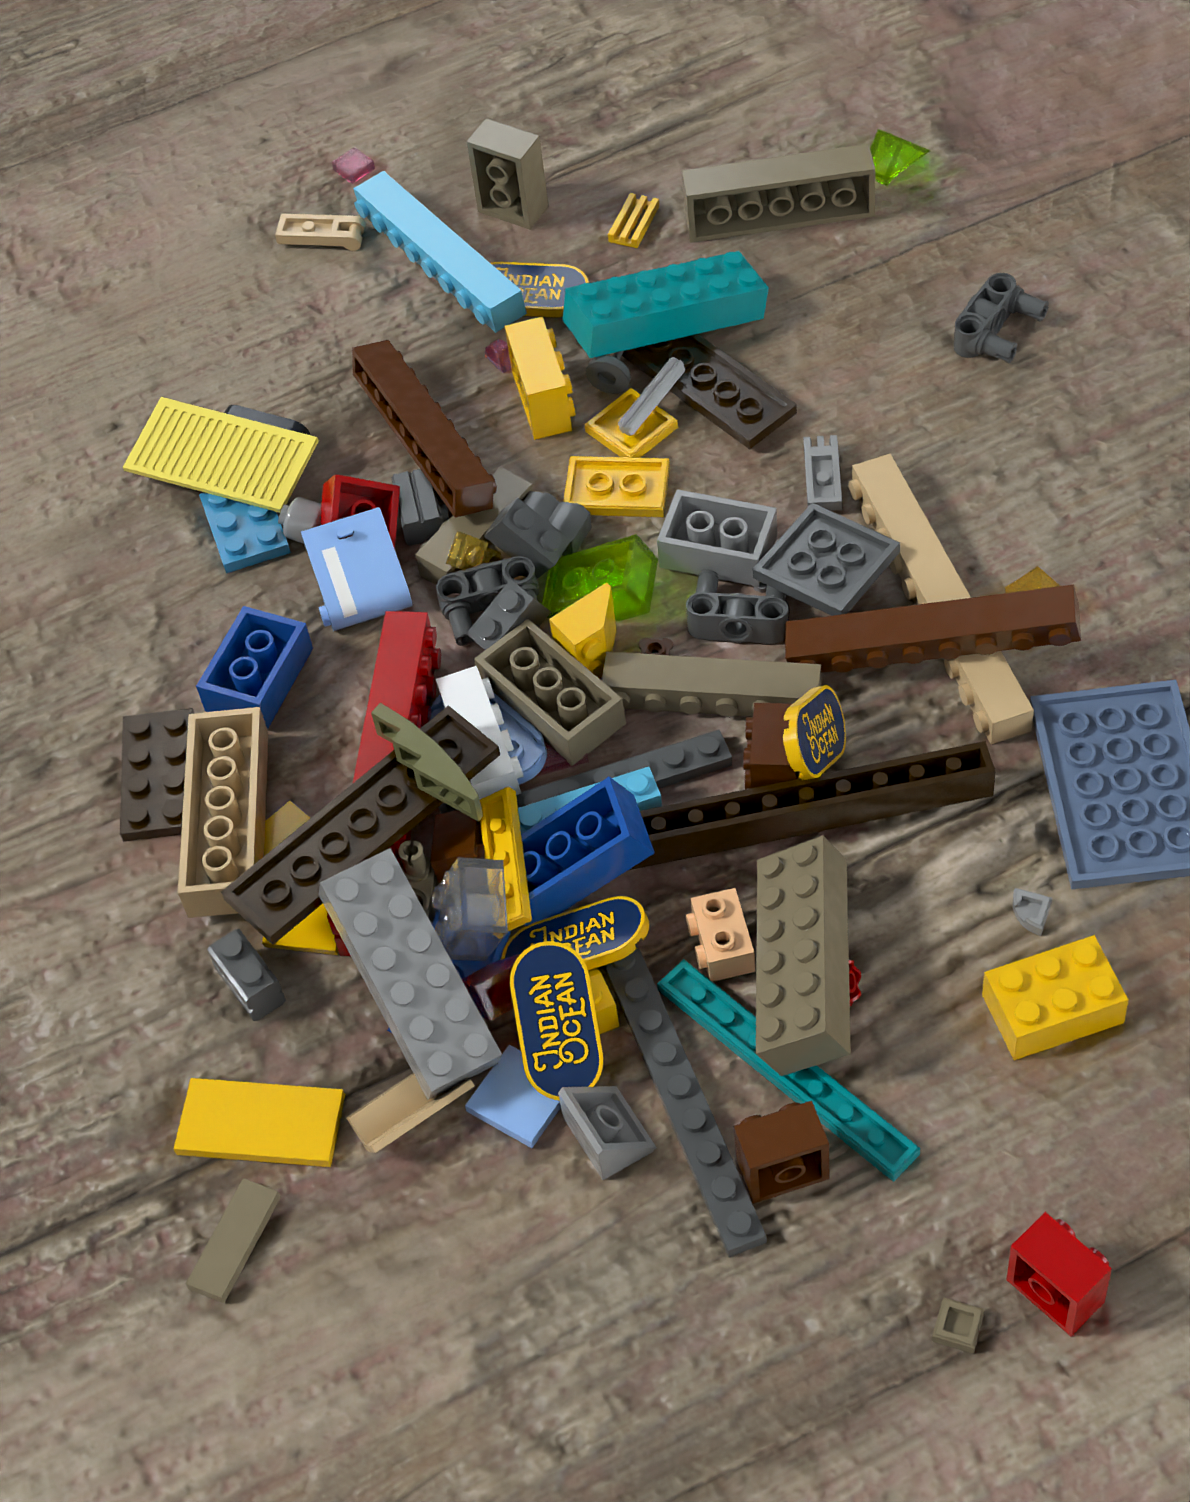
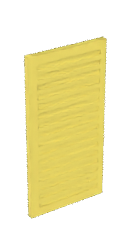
(221, 454)

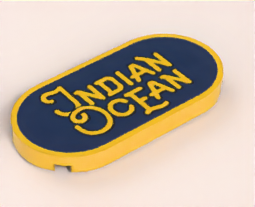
(542, 285)
(815, 732)
(596, 931)
(555, 1018)

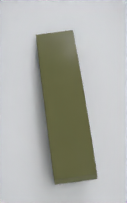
(431, 764)

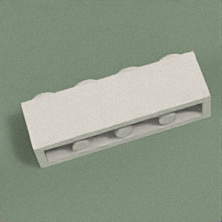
(470, 698)

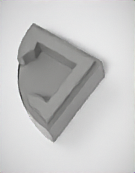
(1031, 910)

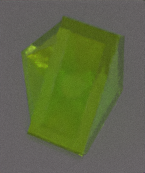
(892, 155)

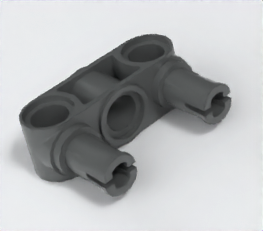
(987, 311)
(478, 589)
(736, 615)

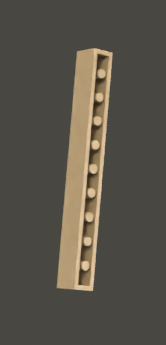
(930, 577)

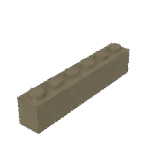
(705, 683)

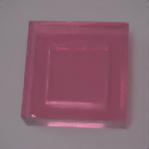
(353, 165)

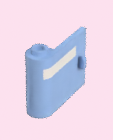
(356, 573)

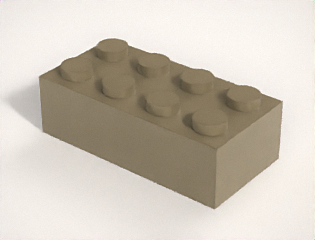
(552, 691)

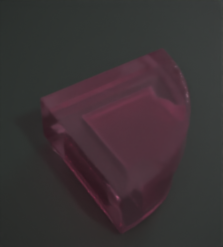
(498, 355)

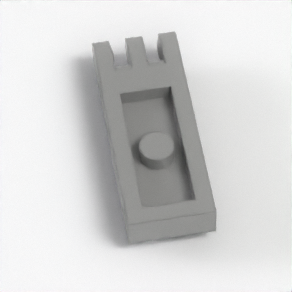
(823, 473)

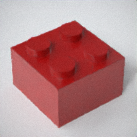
(1059, 1272)

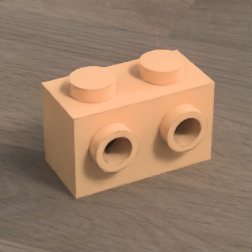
(722, 935)

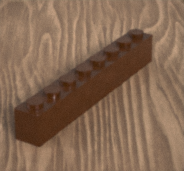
(423, 429)
(936, 630)

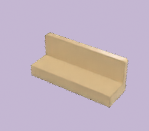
(399, 1111)

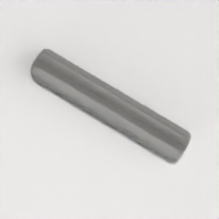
(651, 396)

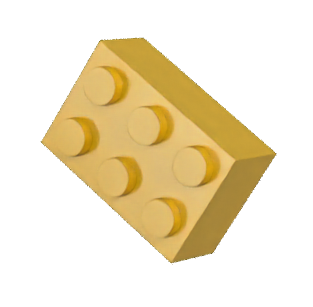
(540, 378)
(1054, 997)

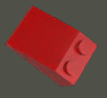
(350, 496)

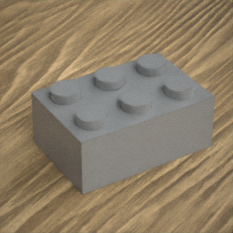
(716, 536)

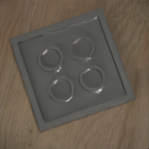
(826, 560)

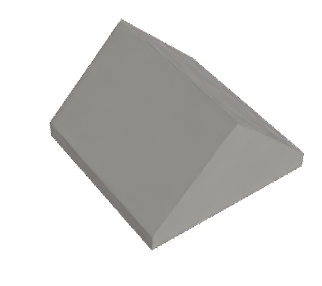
(605, 1127)

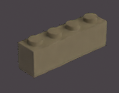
(433, 554)

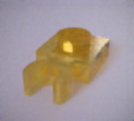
(469, 552)

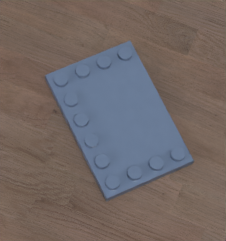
(1118, 781)

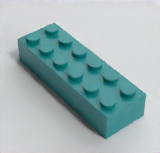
(664, 303)

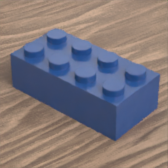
(583, 848)

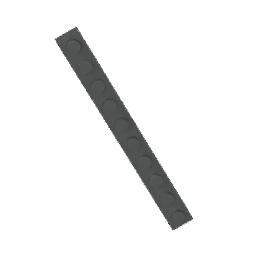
(686, 1105)

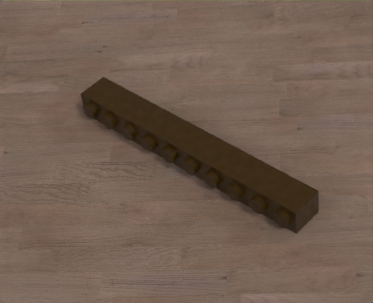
(818, 803)

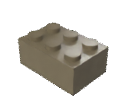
(508, 173)

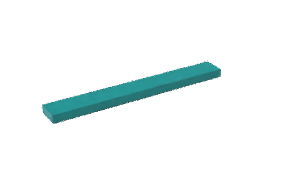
(835, 1105)

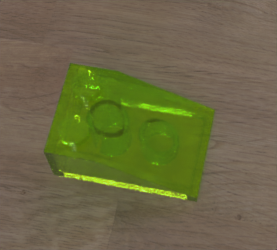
(623, 564)

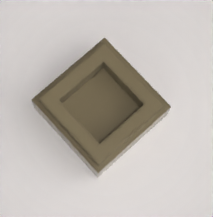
(958, 1325)

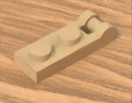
(321, 230)

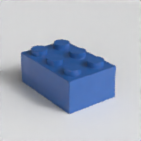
(255, 664)

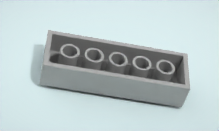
(409, 973)

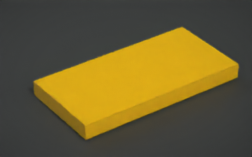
(260, 1122)

